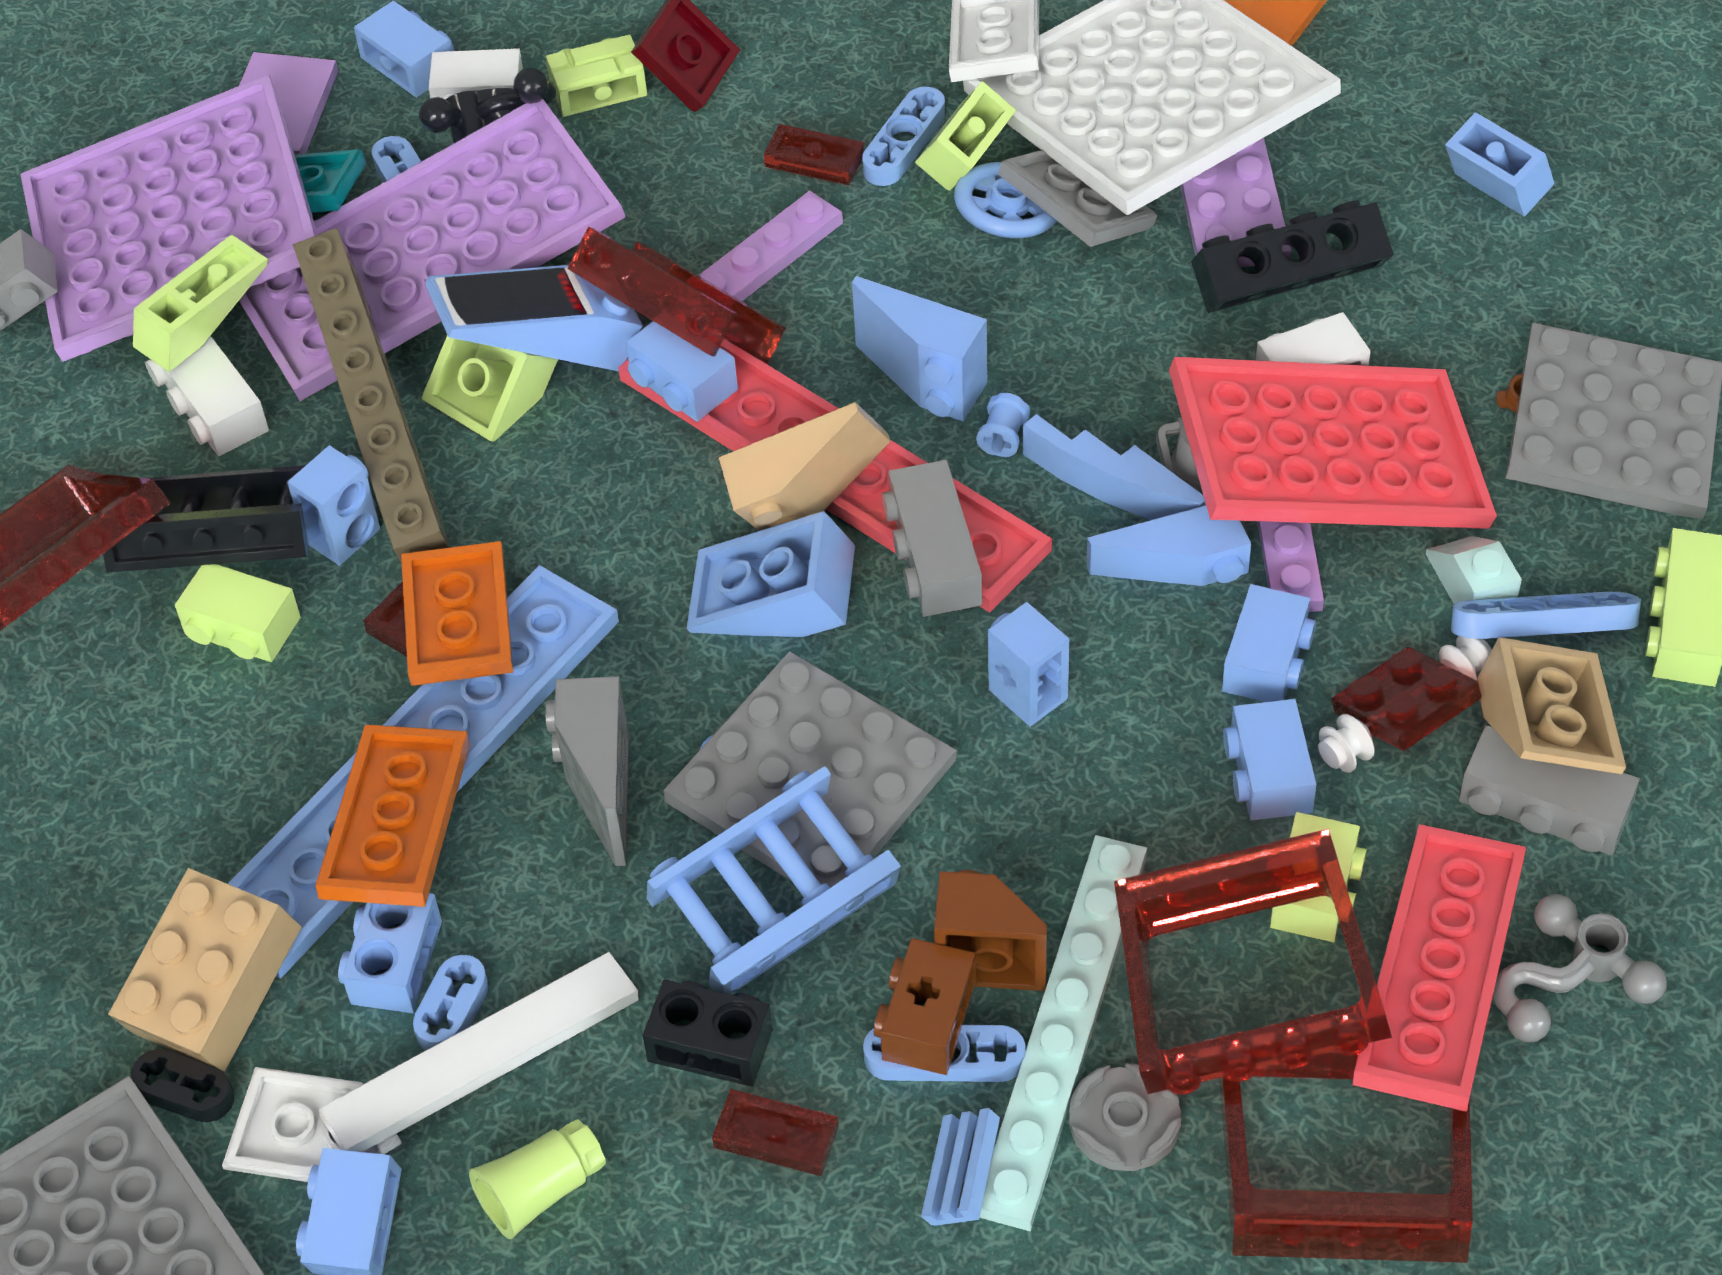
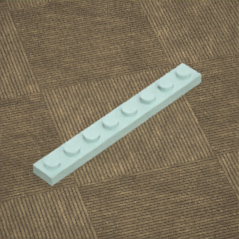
(1059, 1038)

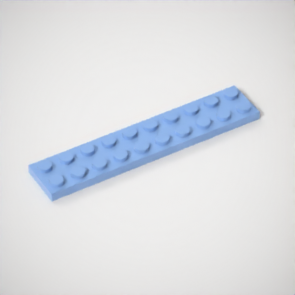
(550, 635)

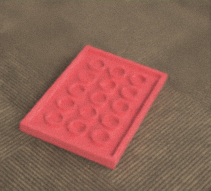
(1330, 444)

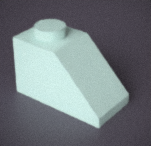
(1475, 569)

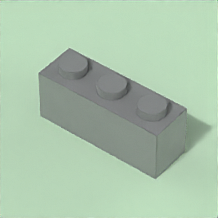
(932, 538)
(1548, 797)

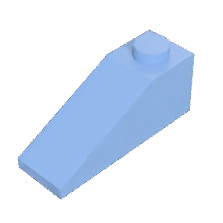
(1173, 550)

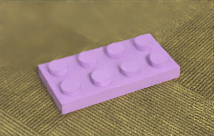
(1233, 199)

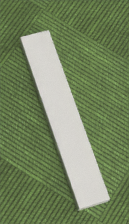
(478, 1055)

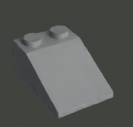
(593, 745)

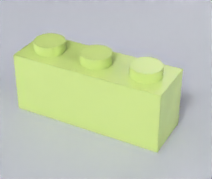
(1688, 608)

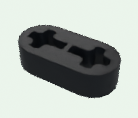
(186, 1074)

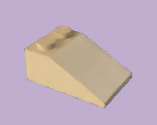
(801, 467)
(1550, 705)

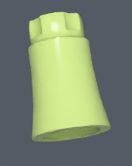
(536, 1176)

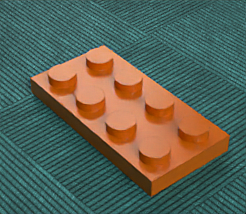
(393, 816)

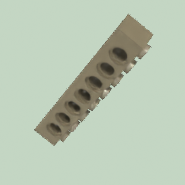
(370, 395)

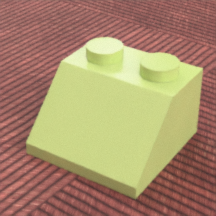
(486, 385)

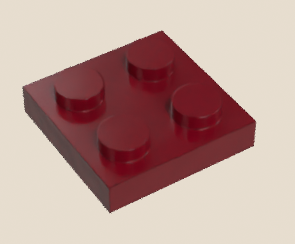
(685, 52)

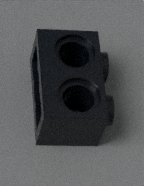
(703, 1043)

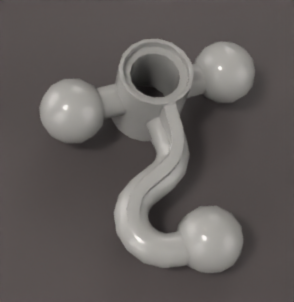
(1558, 917)

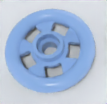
(1000, 199)

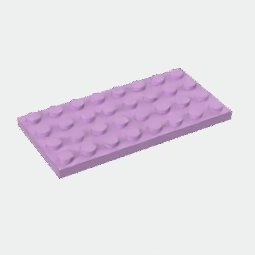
(480, 205)

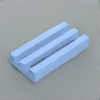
(952, 1168)

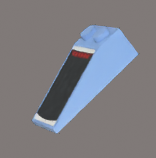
(536, 313)

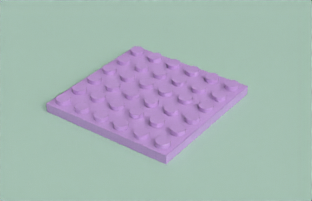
(158, 201)

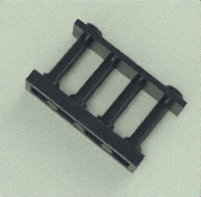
(217, 522)

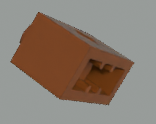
(928, 1033)

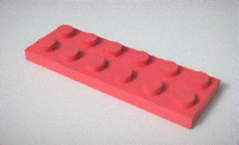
(1442, 966)

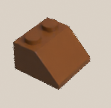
(987, 918)

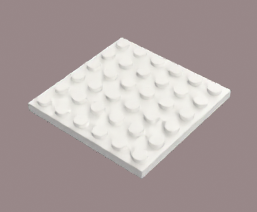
(1157, 93)

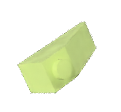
(195, 302)

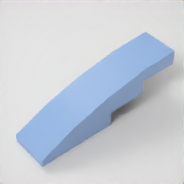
(1125, 480)

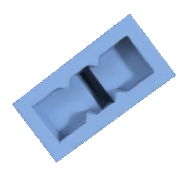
(335, 504)
(400, 950)

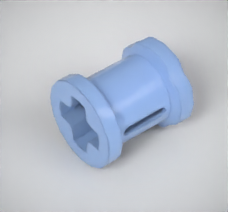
(1001, 431)

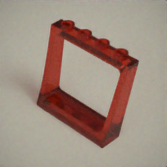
(53, 512)
(1225, 889)
(1344, 1222)

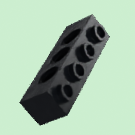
(1227, 285)

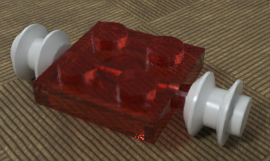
(1403, 701)

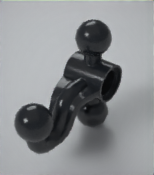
(473, 110)

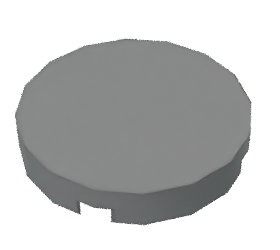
(1123, 1135)

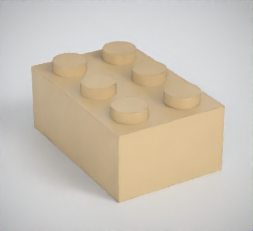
(205, 969)

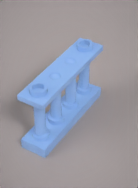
(777, 934)

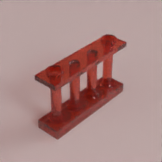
(674, 296)

